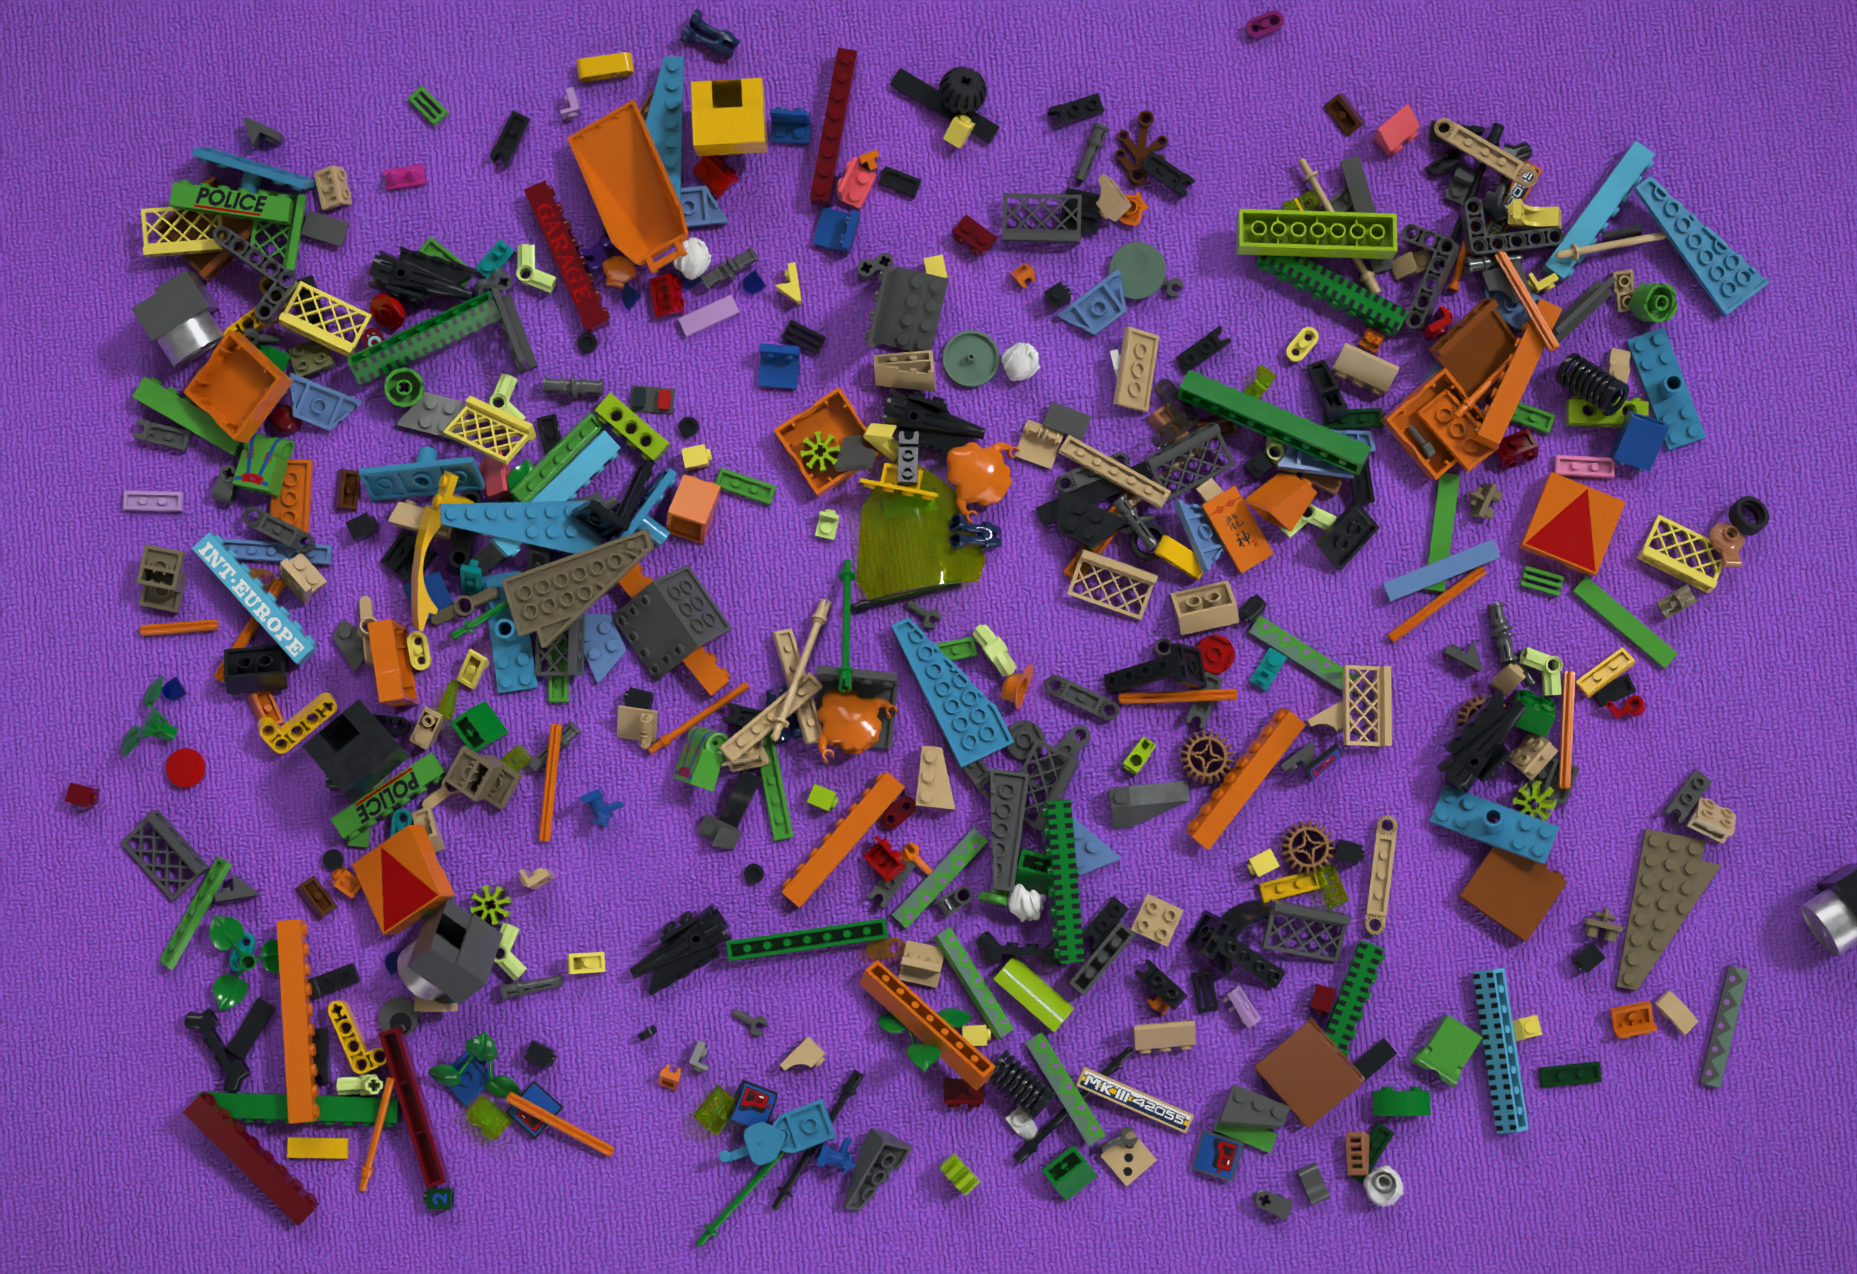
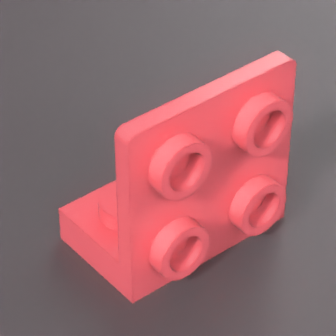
(855, 185)

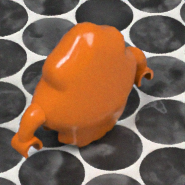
(979, 474)
(850, 721)

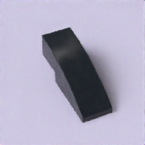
(1327, 390)
(740, 798)

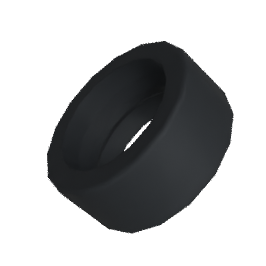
(1756, 507)
(1137, 552)

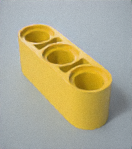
(605, 67)
(1179, 556)

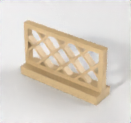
(1117, 567)
(1383, 706)

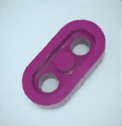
(1263, 24)

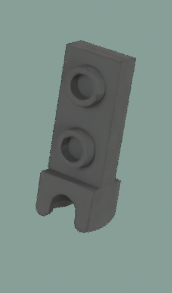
(163, 435)
(1202, 709)
(1687, 796)
(888, 890)

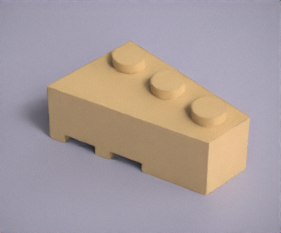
(905, 370)
(933, 780)

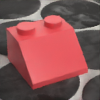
(1397, 131)
(495, 477)

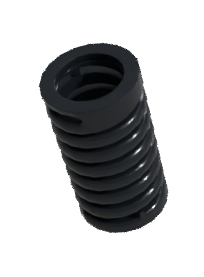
(1592, 383)
(1021, 1083)

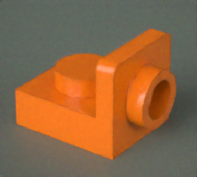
(345, 881)

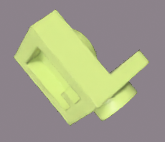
(827, 524)

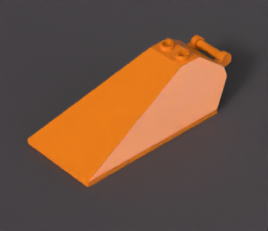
(631, 187)

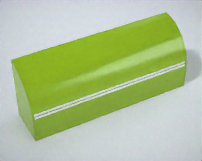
(1034, 993)

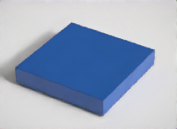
(436, 590)
(472, 1079)

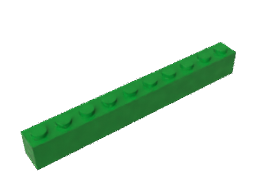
(1274, 422)
(332, 1108)

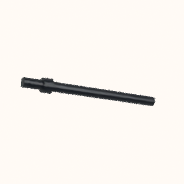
(865, 604)

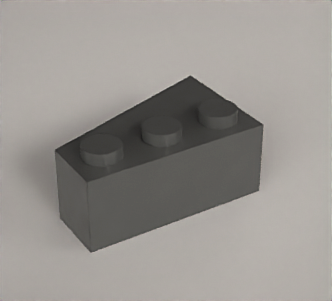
(1251, 1109)

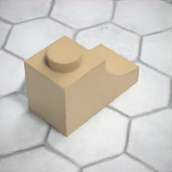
(1112, 200)
(1619, 364)
(1330, 717)
(426, 817)
(442, 1004)
(806, 1053)

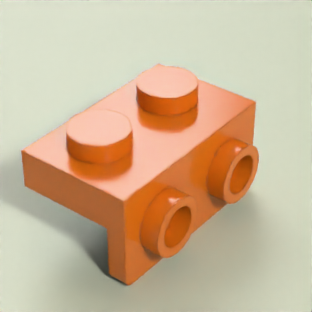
(1632, 1019)

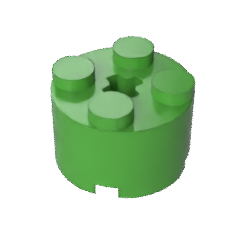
(1654, 302)
(392, 387)

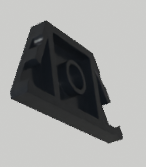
(1085, 521)

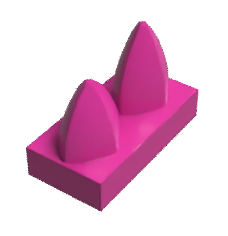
(405, 177)

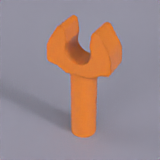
(910, 853)

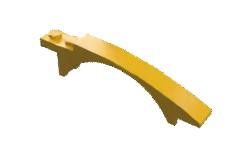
(420, 601)

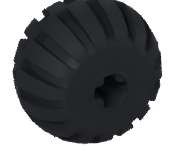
(962, 90)

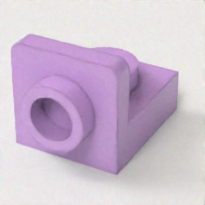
(572, 102)

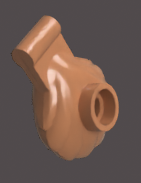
(1728, 542)

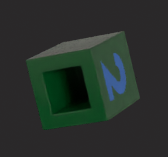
(439, 1198)

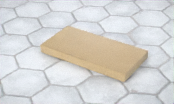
(1136, 369)

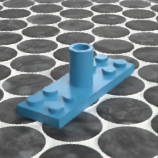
(253, 170)
(1657, 368)
(420, 477)
(640, 519)
(511, 654)
(1513, 832)

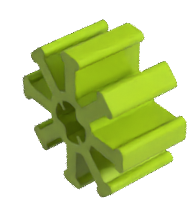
(815, 448)
(1540, 799)
(490, 898)
(959, 1174)

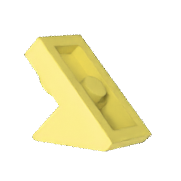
(792, 289)
(881, 438)
(472, 669)
(586, 962)
(1526, 1027)

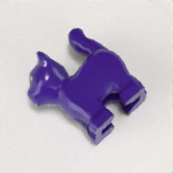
(599, 253)

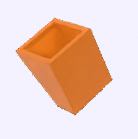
(1282, 499)
(693, 508)

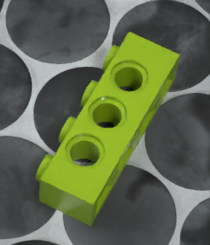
(612, 405)
(1575, 417)

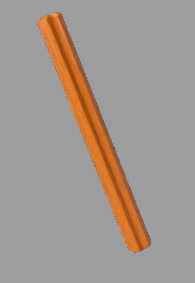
(1527, 301)
(1436, 604)
(250, 628)
(1178, 696)
(1566, 730)
(550, 782)
(560, 1124)

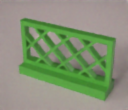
(294, 233)

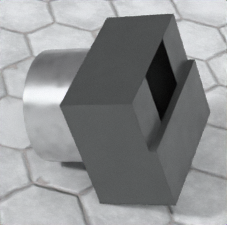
(180, 318)
(449, 955)

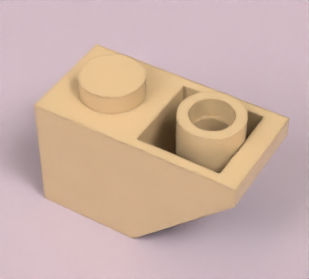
(1507, 678)
(427, 728)

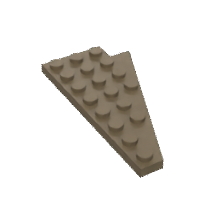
(560, 592)
(1664, 892)

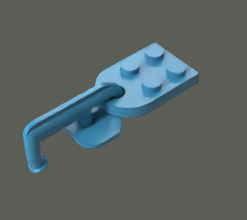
(804, 1128)

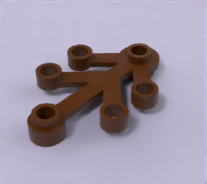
(1139, 152)

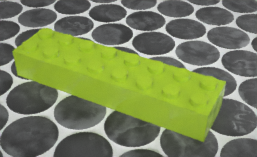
(1316, 233)

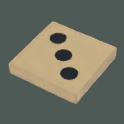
(1129, 1161)

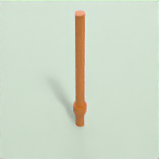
(1469, 402)
(666, 739)
(367, 1169)

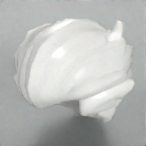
(696, 261)
(1020, 361)
(1026, 903)
(1383, 1186)

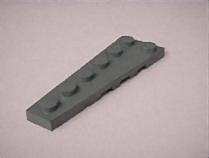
(1008, 803)

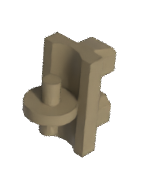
(1481, 499)
(1676, 602)
(1611, 930)

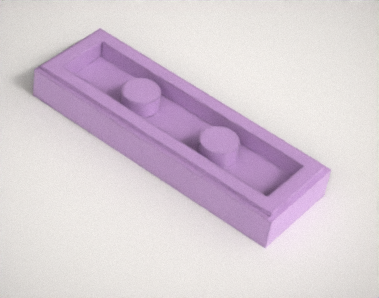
(709, 315)
(153, 501)

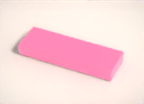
(1584, 466)

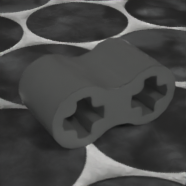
(874, 266)
(493, 282)
(489, 559)
(1313, 1183)

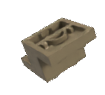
(161, 578)
(483, 777)

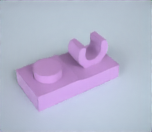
(1245, 1009)

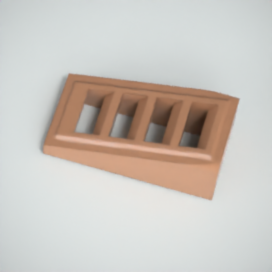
(1350, 1145)

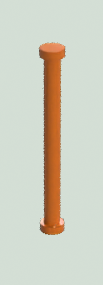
(1459, 265)

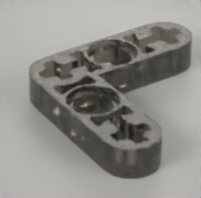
(1179, 419)

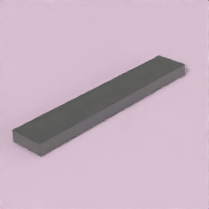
(1361, 200)

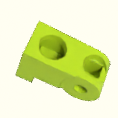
(1138, 756)

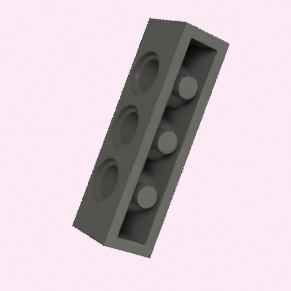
(1102, 958)

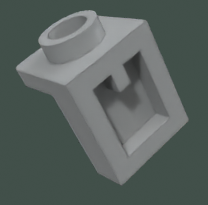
(699, 1052)

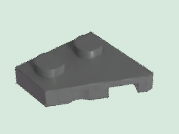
(350, 644)

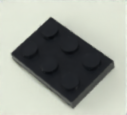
(1347, 535)

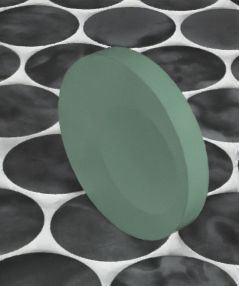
(1140, 269)
(971, 358)

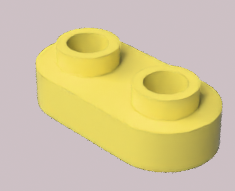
(1301, 345)
(419, 651)

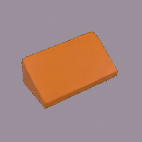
(265, 706)

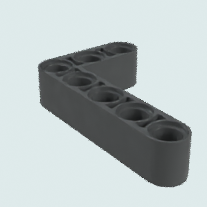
(1504, 240)
(261, 267)
(1431, 273)

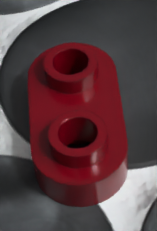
(898, 812)

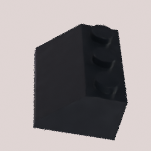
(255, 669)

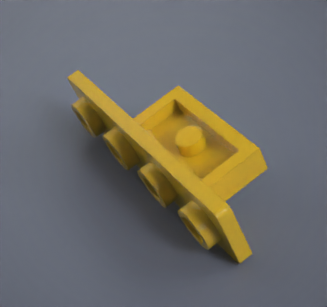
(889, 483)

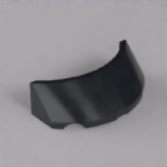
(1240, 917)

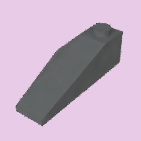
(1142, 802)
(876, 1160)

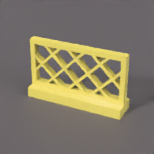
(179, 247)
(317, 334)
(499, 420)
(1673, 566)

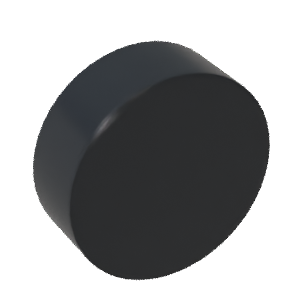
(587, 343)
(689, 426)
(333, 859)
(754, 873)
(647, 1032)

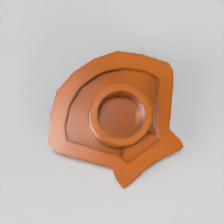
(1134, 213)
(618, 271)

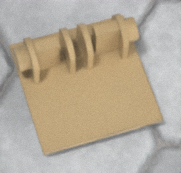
(1039, 444)
(637, 725)
(1157, 920)

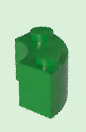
(1401, 1102)

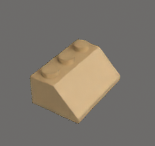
(1364, 369)
(409, 517)
(1204, 607)
(1164, 1036)

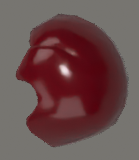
(283, 420)

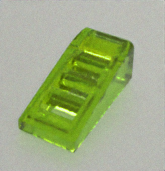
(448, 701)
(523, 754)
(1328, 896)

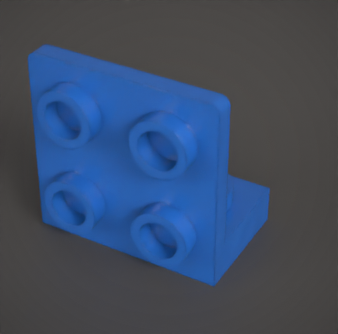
(790, 126)
(836, 229)
(779, 366)

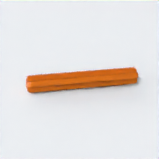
(179, 627)

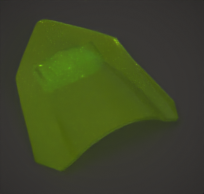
(908, 541)

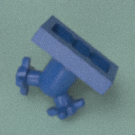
(598, 807)
(838, 1159)

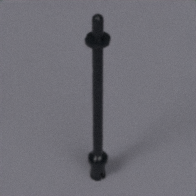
(1494, 137)
(847, 1091)
(1032, 1144)

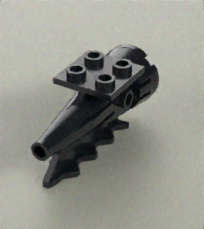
(419, 277)
(934, 422)
(1480, 744)
(681, 950)

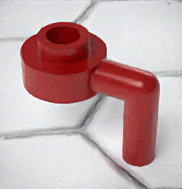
(1633, 706)

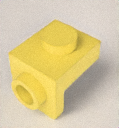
(1546, 284)

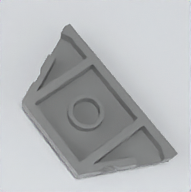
(433, 415)

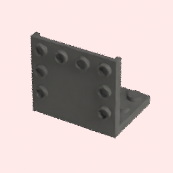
(906, 309)
(670, 621)
(868, 685)

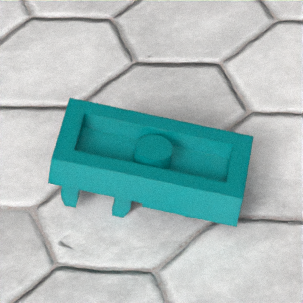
(495, 258)
(471, 578)
(1268, 669)

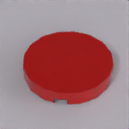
(387, 311)
(1216, 653)
(186, 768)

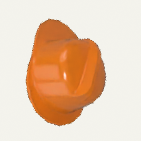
(1016, 686)

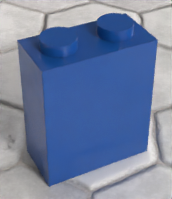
(1638, 441)

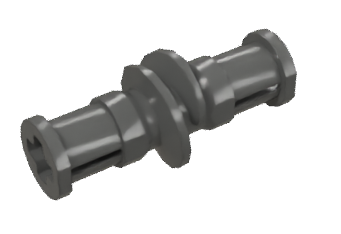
(729, 268)
(573, 386)
(1501, 633)

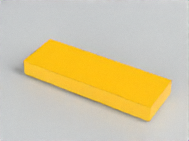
(1605, 672)
(1288, 886)
(318, 1147)

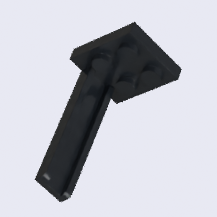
(606, 522)
(1183, 663)
(1213, 936)

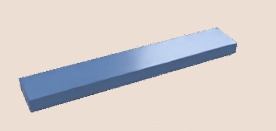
(277, 551)
(1441, 570)

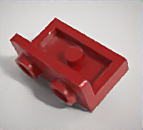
(716, 174)
(1436, 329)
(884, 860)

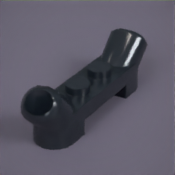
(1493, 201)
(462, 540)
(993, 950)
(206, 1023)

